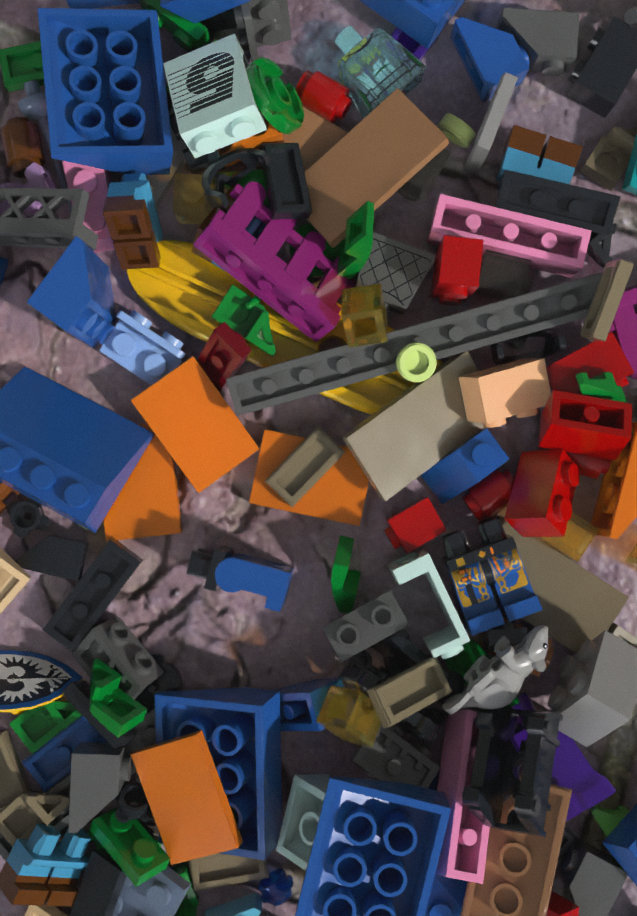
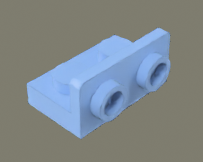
(142, 349)

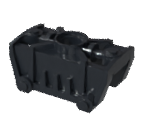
(398, 656)
(498, 766)

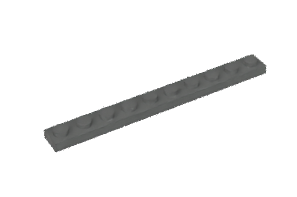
(443, 335)

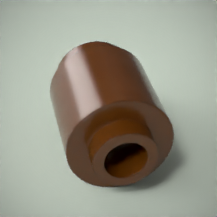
(21, 145)

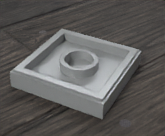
(490, 123)

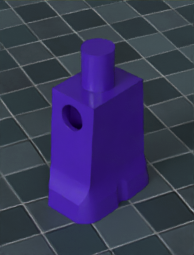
(570, 768)

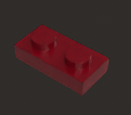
(223, 355)

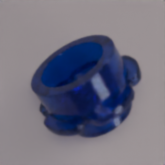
(276, 888)

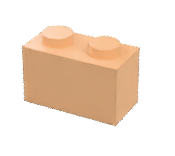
(505, 391)

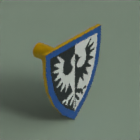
(31, 680)

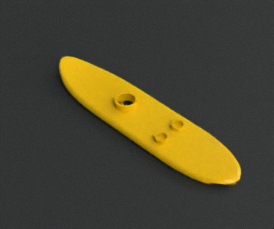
(190, 289)

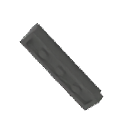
(39, 230)

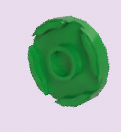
(273, 98)

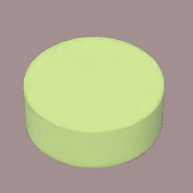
(457, 130)
(416, 362)

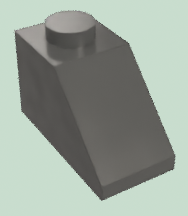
(545, 35)
(95, 780)
(591, 878)

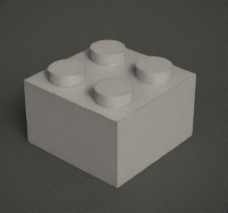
(596, 688)

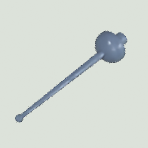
(35, 108)

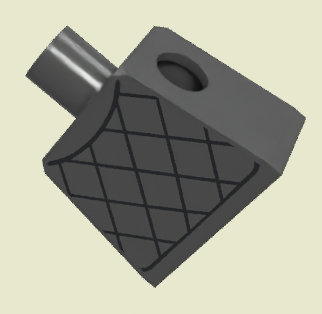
(397, 268)

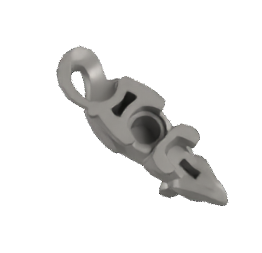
(499, 679)

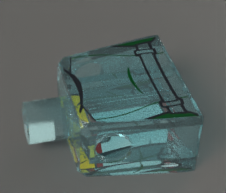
(376, 67)

